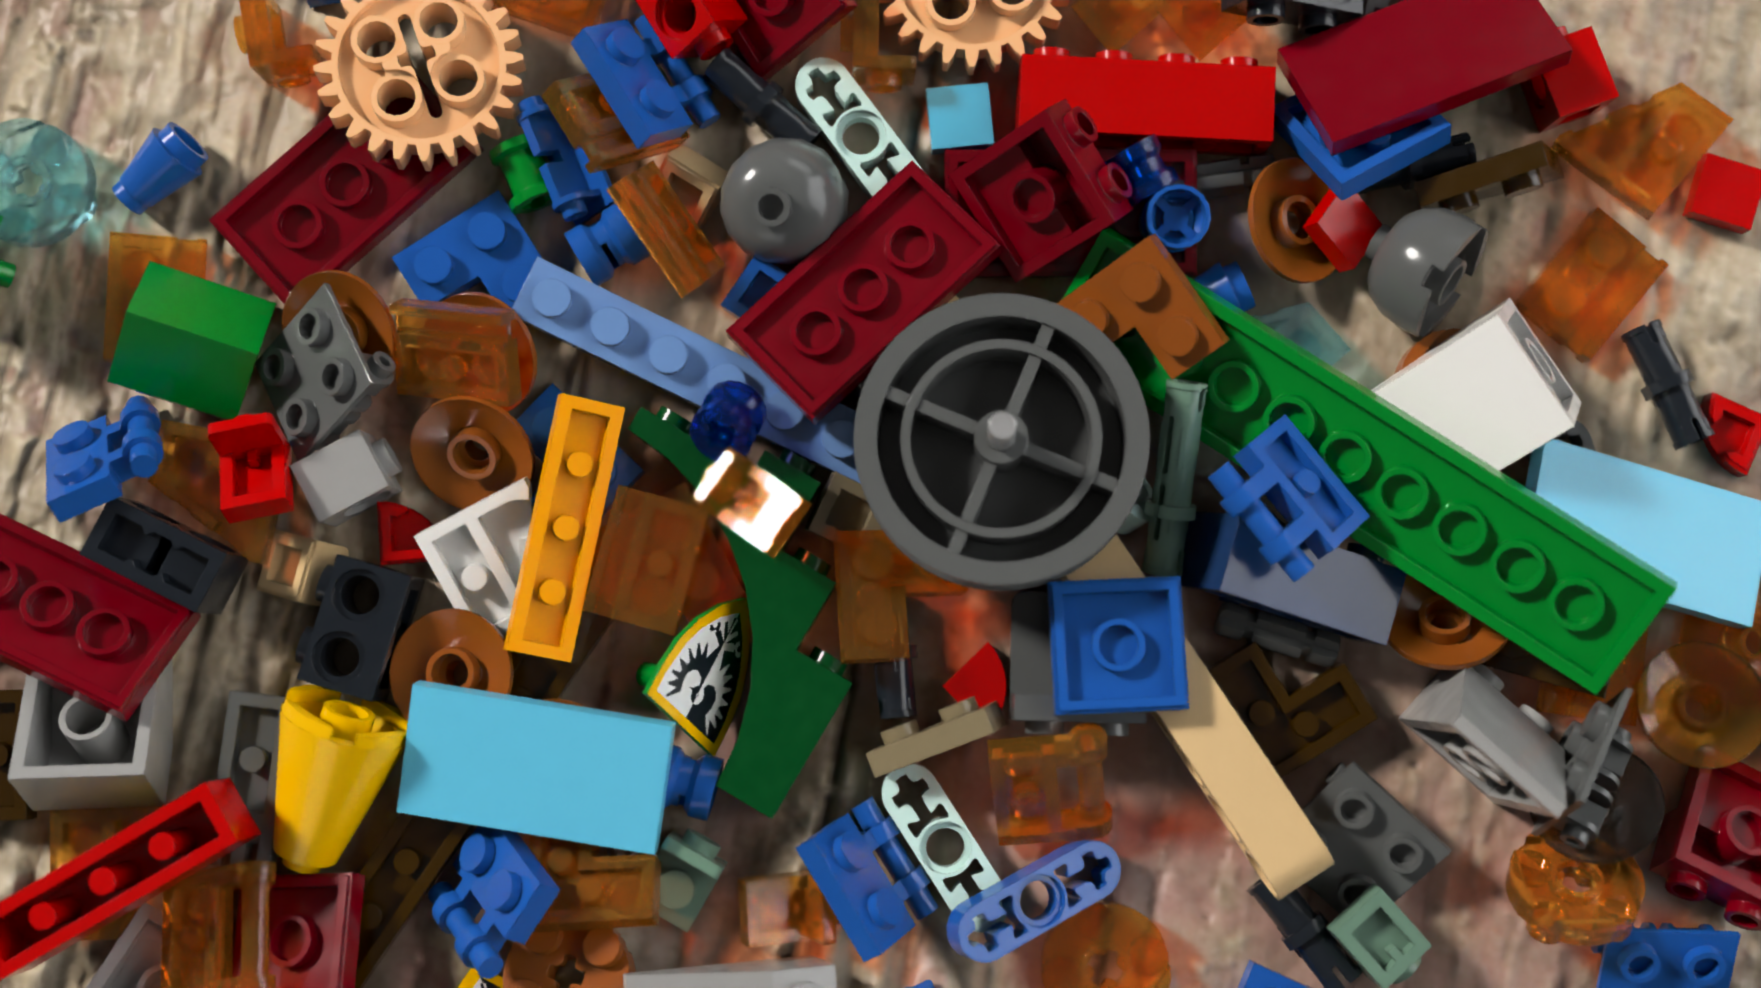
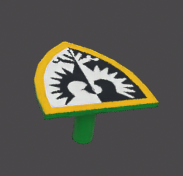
(702, 673)

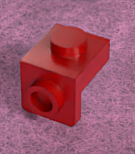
(253, 467)

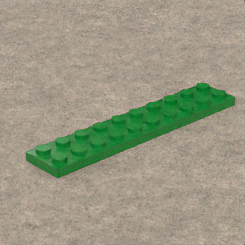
(1428, 500)

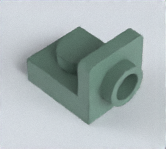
(687, 876)
(1379, 937)

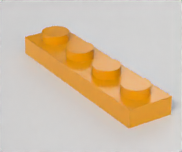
(564, 528)

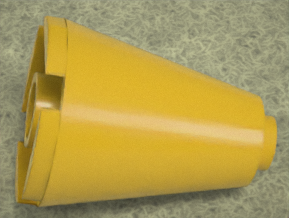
(329, 772)

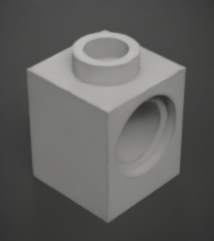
(348, 477)

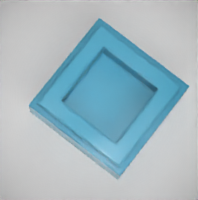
(959, 117)

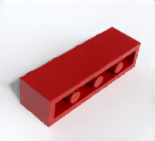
(1183, 102)
(122, 874)

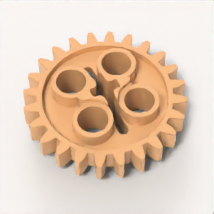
(982, 32)
(365, 85)

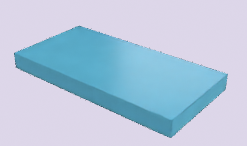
(1675, 524)
(536, 767)

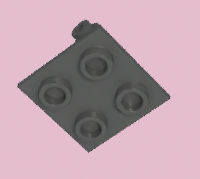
(320, 375)
(1593, 765)
(1368, 839)

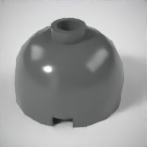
(783, 200)
(1421, 266)

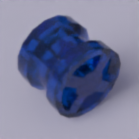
(1145, 169)
(725, 406)

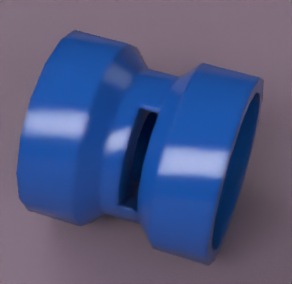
(1182, 210)
(617, 233)
(693, 783)

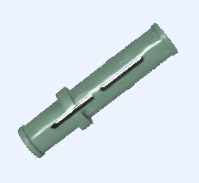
(1173, 487)

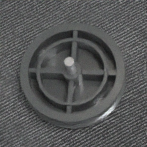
(1001, 441)

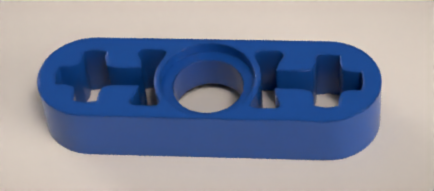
(1001, 936)

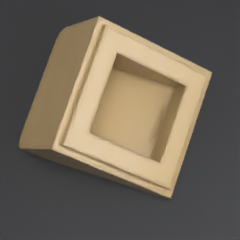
(694, 181)
(297, 566)

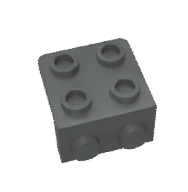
(1032, 677)

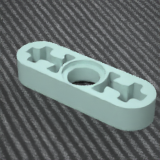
(848, 91)
(906, 814)

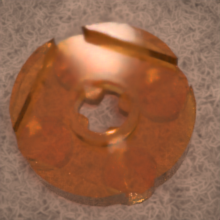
(1568, 916)
(1100, 929)

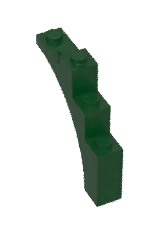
(789, 692)

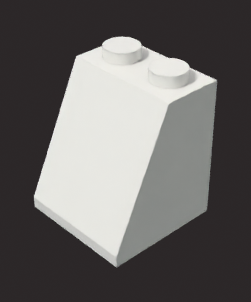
(1488, 389)

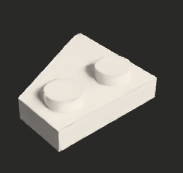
(482, 551)

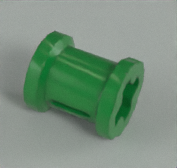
(521, 174)

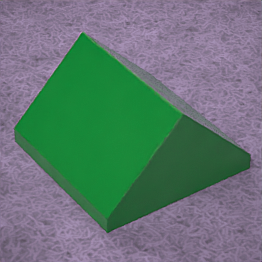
(190, 341)

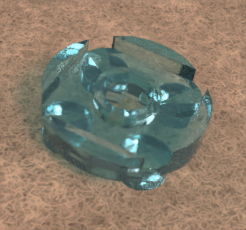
(66, 188)

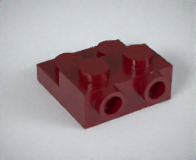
(1044, 188)
(1714, 843)

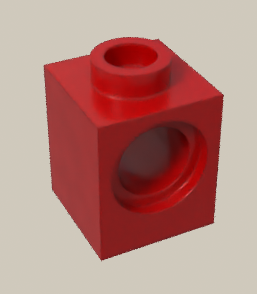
(690, 39)
(1573, 89)

